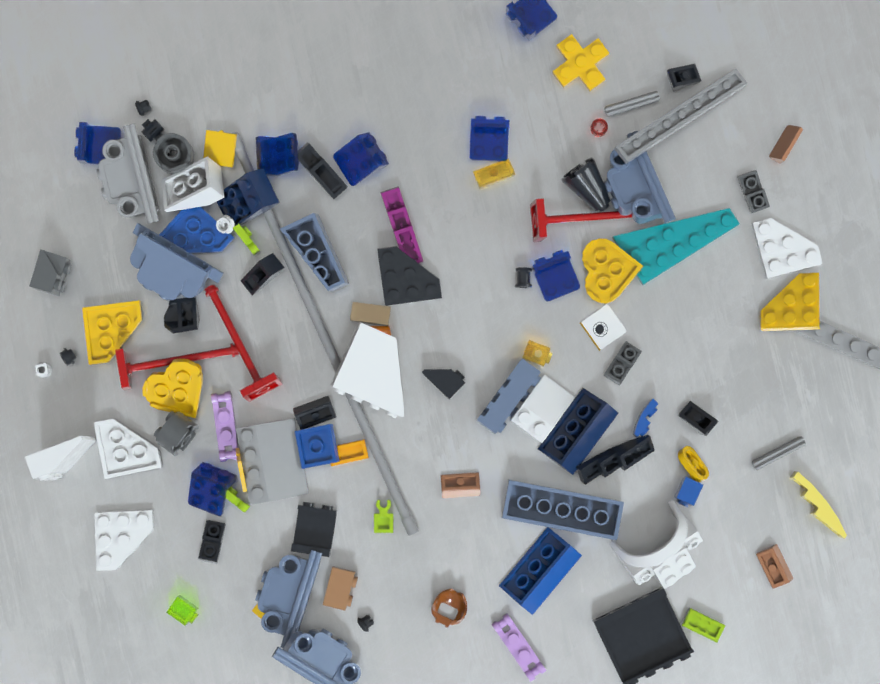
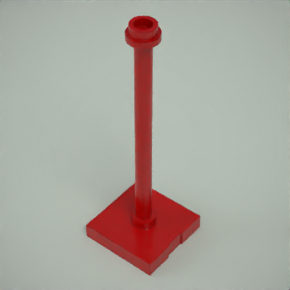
(540, 219)
(127, 368)
(260, 385)

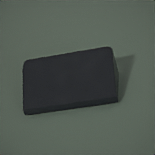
(314, 412)

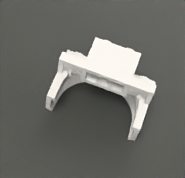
(668, 561)

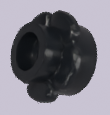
(68, 356)

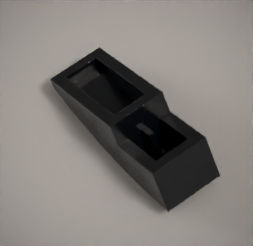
(321, 171)

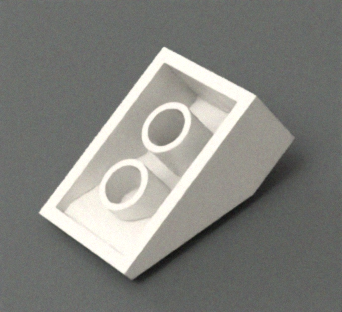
(194, 186)
(542, 409)

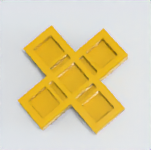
(580, 62)

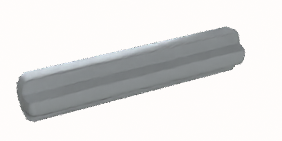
(632, 103)
(778, 453)

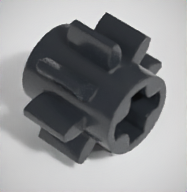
(152, 130)

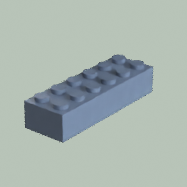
(562, 510)

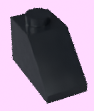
(262, 273)
(445, 380)

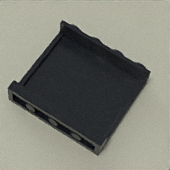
(643, 636)

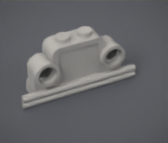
(128, 176)

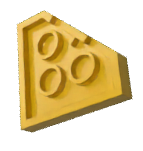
(795, 306)
(109, 328)

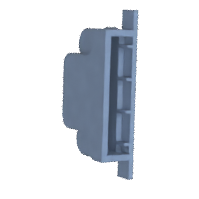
(637, 189)
(168, 267)
(287, 593)
(319, 658)

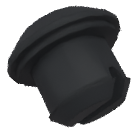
(142, 107)
(364, 623)

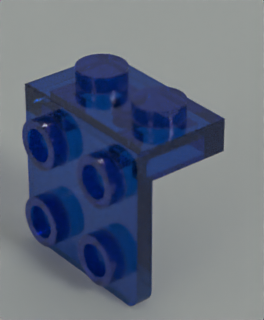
(530, 16)
(489, 139)
(91, 142)
(277, 154)
(360, 158)
(555, 275)
(209, 488)

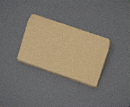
(370, 313)

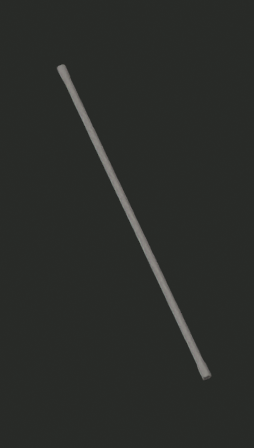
(406, 517)

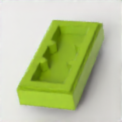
(703, 625)

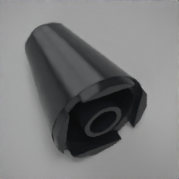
(588, 185)

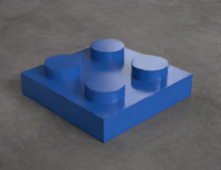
(317, 446)

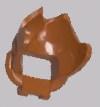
(453, 599)

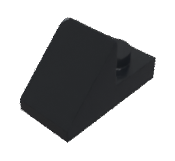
(683, 76)
(698, 418)

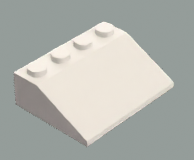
(58, 459)

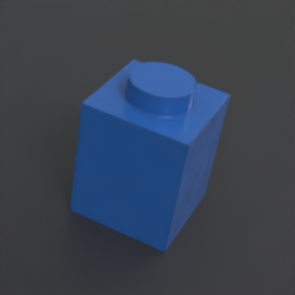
(688, 492)

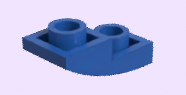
(641, 426)

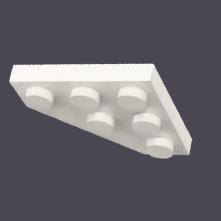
(783, 249)
(123, 450)
(119, 535)

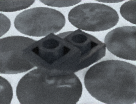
(211, 541)

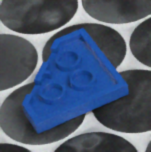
(196, 232)

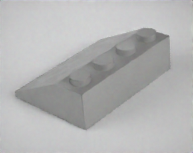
(271, 461)

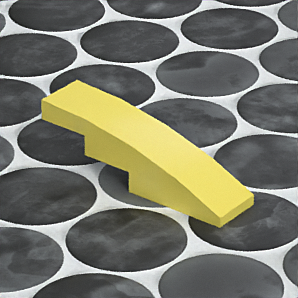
(822, 509)

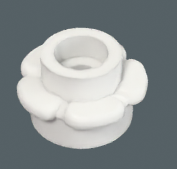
(220, 224)

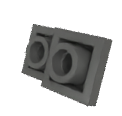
(753, 191)
(622, 363)

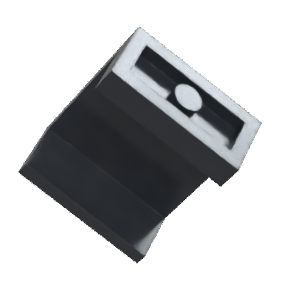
(314, 529)

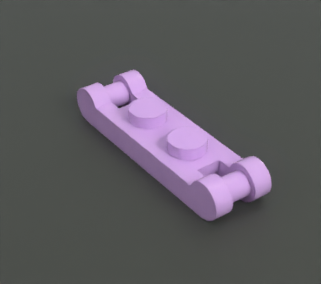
(225, 425)
(518, 647)

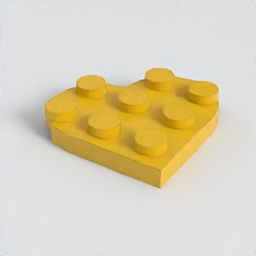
(608, 270)
(176, 388)

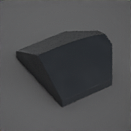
(182, 315)

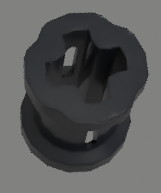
(523, 277)

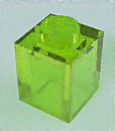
(183, 610)

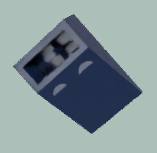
(248, 197)

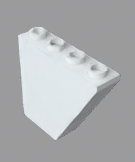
(371, 370)

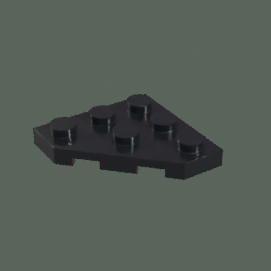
(405, 278)

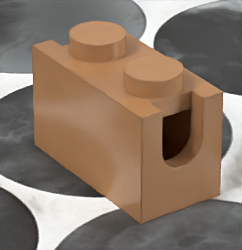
(339, 588)

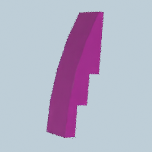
(401, 223)

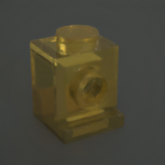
(529, 353)

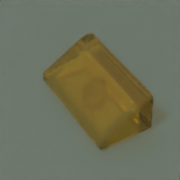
(494, 173)

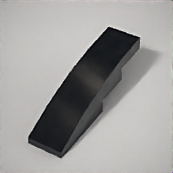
(617, 457)

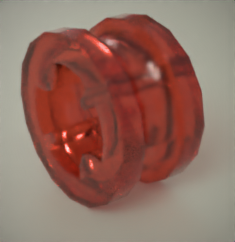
(594, 124)

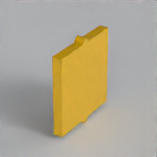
(220, 147)
(241, 471)

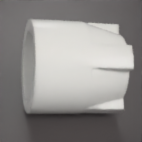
(48, 370)

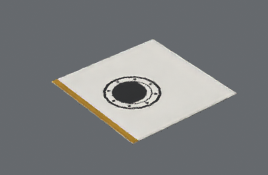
(603, 327)

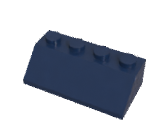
(578, 430)

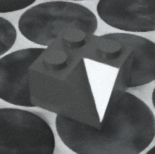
(50, 273)

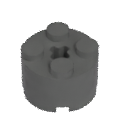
(163, 150)
(176, 432)

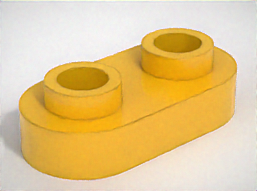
(693, 464)

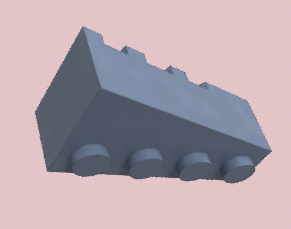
(314, 246)
(508, 396)

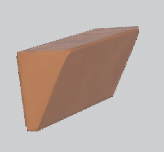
(785, 143)
(460, 485)
(774, 566)

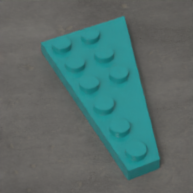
(670, 243)

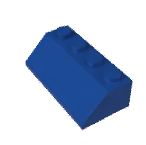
(540, 570)

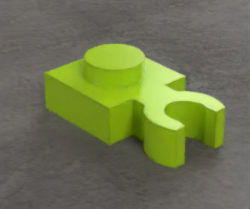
(244, 234)
(231, 495)
(383, 521)

